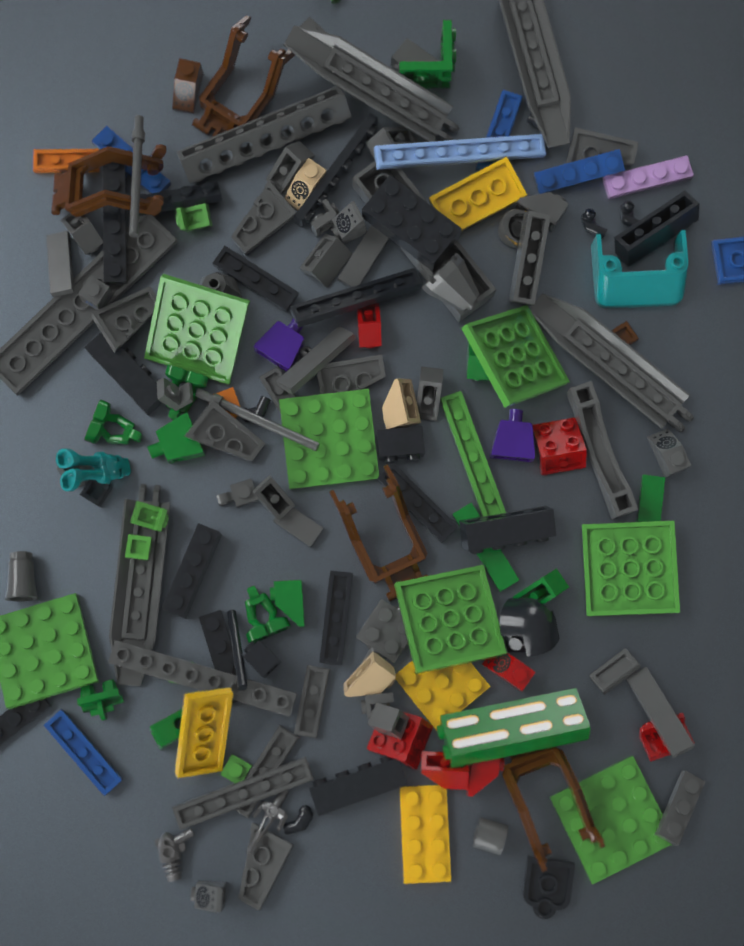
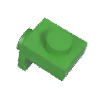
(193, 217)
(149, 516)

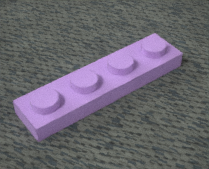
(647, 177)

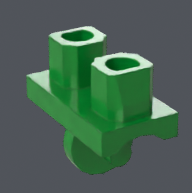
(101, 702)

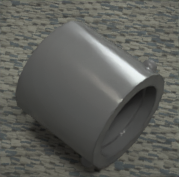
(490, 836)

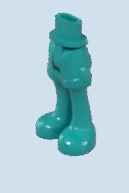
(106, 468)

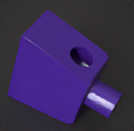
(281, 344)
(514, 439)

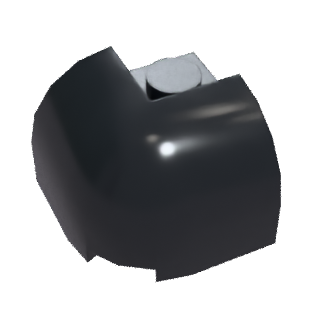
(528, 626)

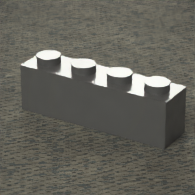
(529, 258)

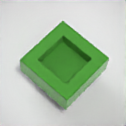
(138, 547)
(236, 769)

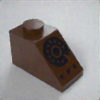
(187, 85)

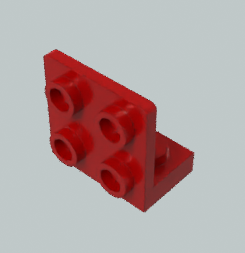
(560, 446)
(409, 747)

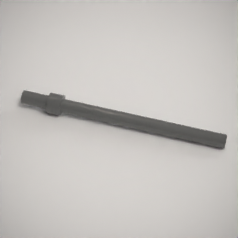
(138, 139)
(261, 421)

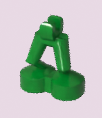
(179, 376)
(101, 416)
(274, 624)

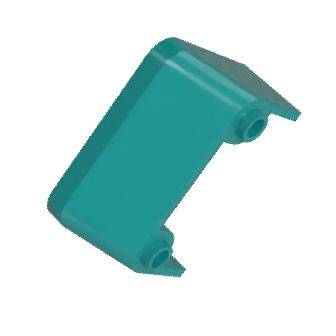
(639, 288)

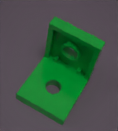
(434, 73)

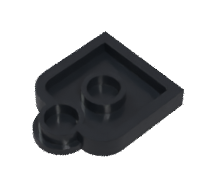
(548, 889)

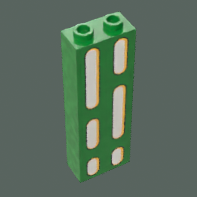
(513, 728)

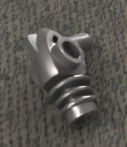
(170, 851)

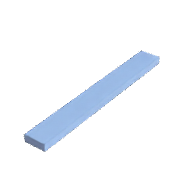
(459, 151)

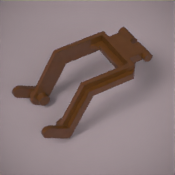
(220, 117)
(69, 185)
(401, 569)
(535, 760)

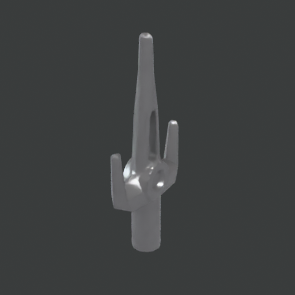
(272, 812)

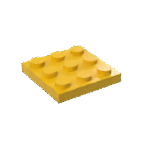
(442, 690)

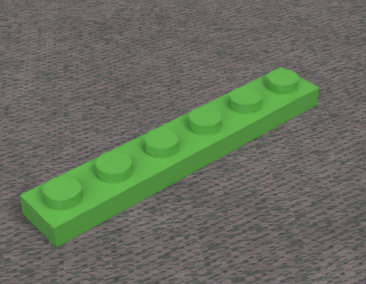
(472, 454)

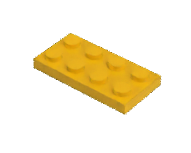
(480, 194)
(203, 732)
(425, 834)

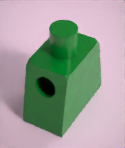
(174, 444)
(165, 731)

